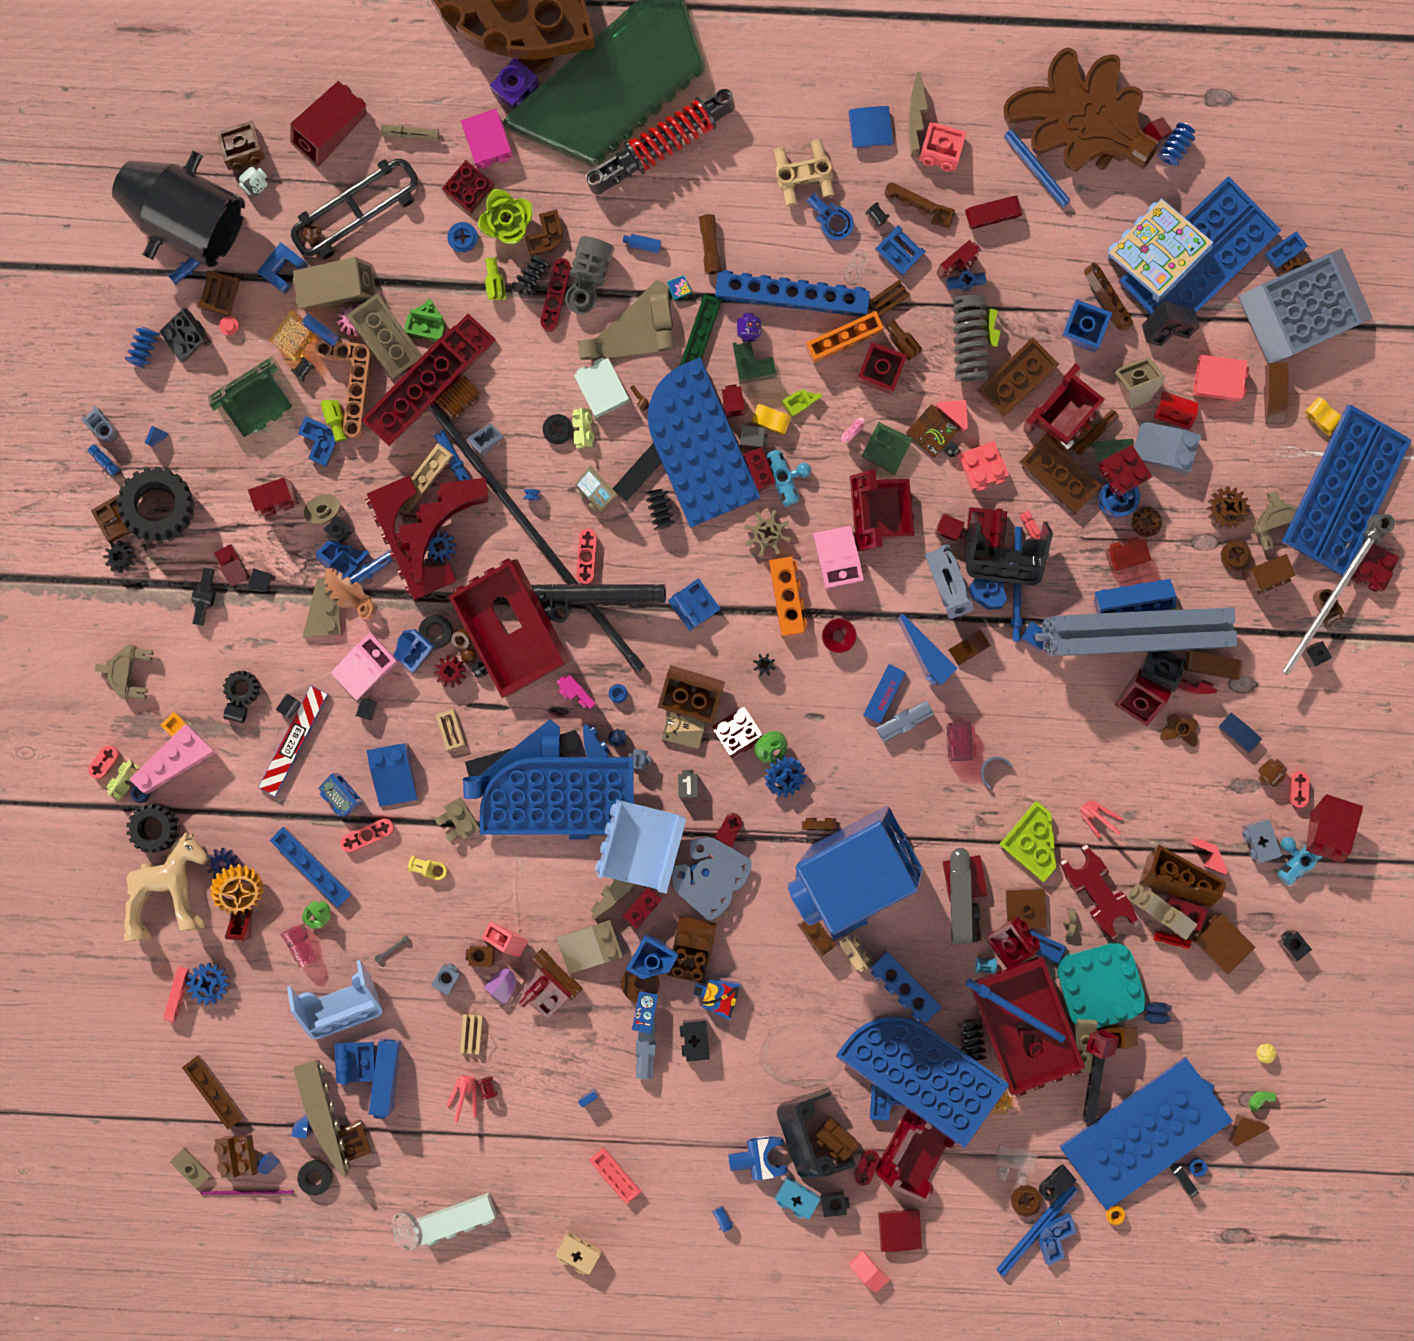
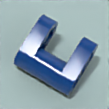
(275, 263)

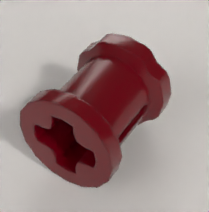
(487, 1088)

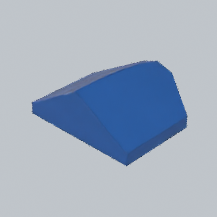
(412, 649)

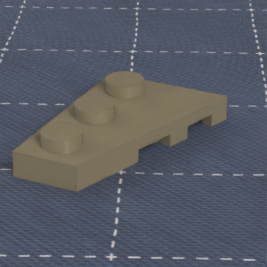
(323, 614)

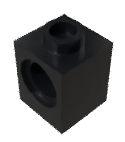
(338, 530)
(1316, 654)
(1301, 949)
(826, 1200)

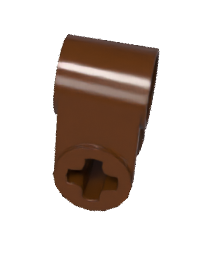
(1336, 609)

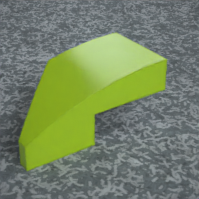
(993, 335)
(799, 401)

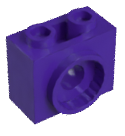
(515, 94)

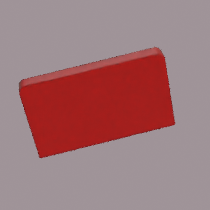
(1176, 410)

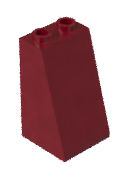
(327, 122)

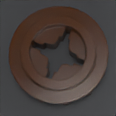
(1139, 526)
(1243, 560)
(1034, 1204)

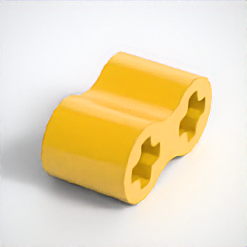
(1323, 416)
(771, 419)

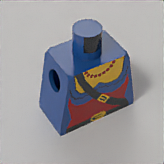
(718, 996)

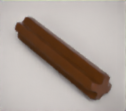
(1101, 426)

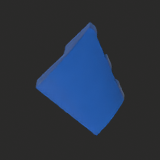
(341, 557)

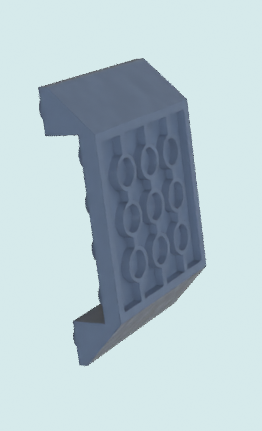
(1305, 306)

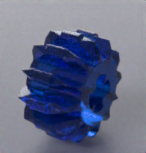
(218, 857)

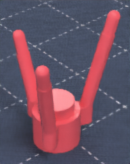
(1090, 810)
(465, 1085)

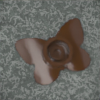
(1180, 729)

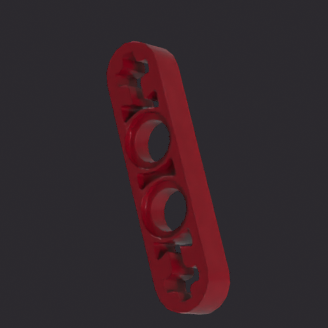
(553, 294)

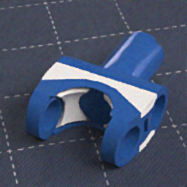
(757, 1159)

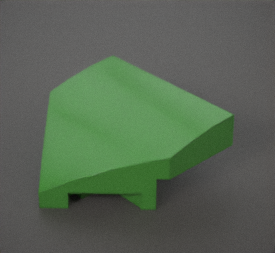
(425, 322)

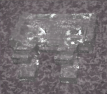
(1017, 1159)

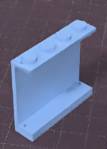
(640, 845)

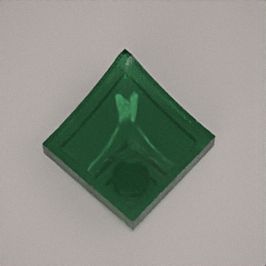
(887, 448)

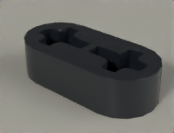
(1184, 1180)

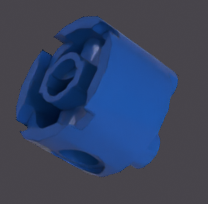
(1118, 507)

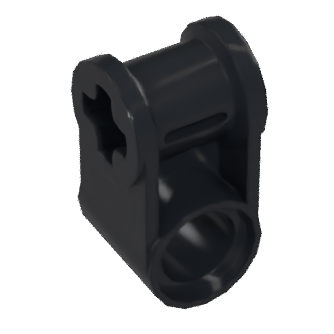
(1058, 1181)

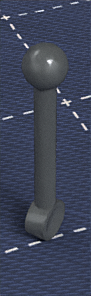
(378, 958)

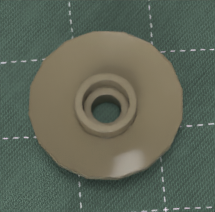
(322, 509)

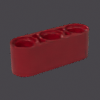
(993, 212)

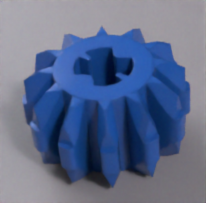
(442, 553)

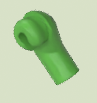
(1259, 1098)

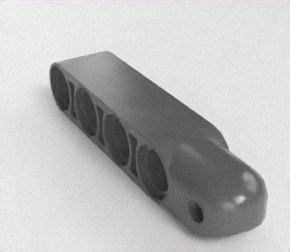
(960, 897)

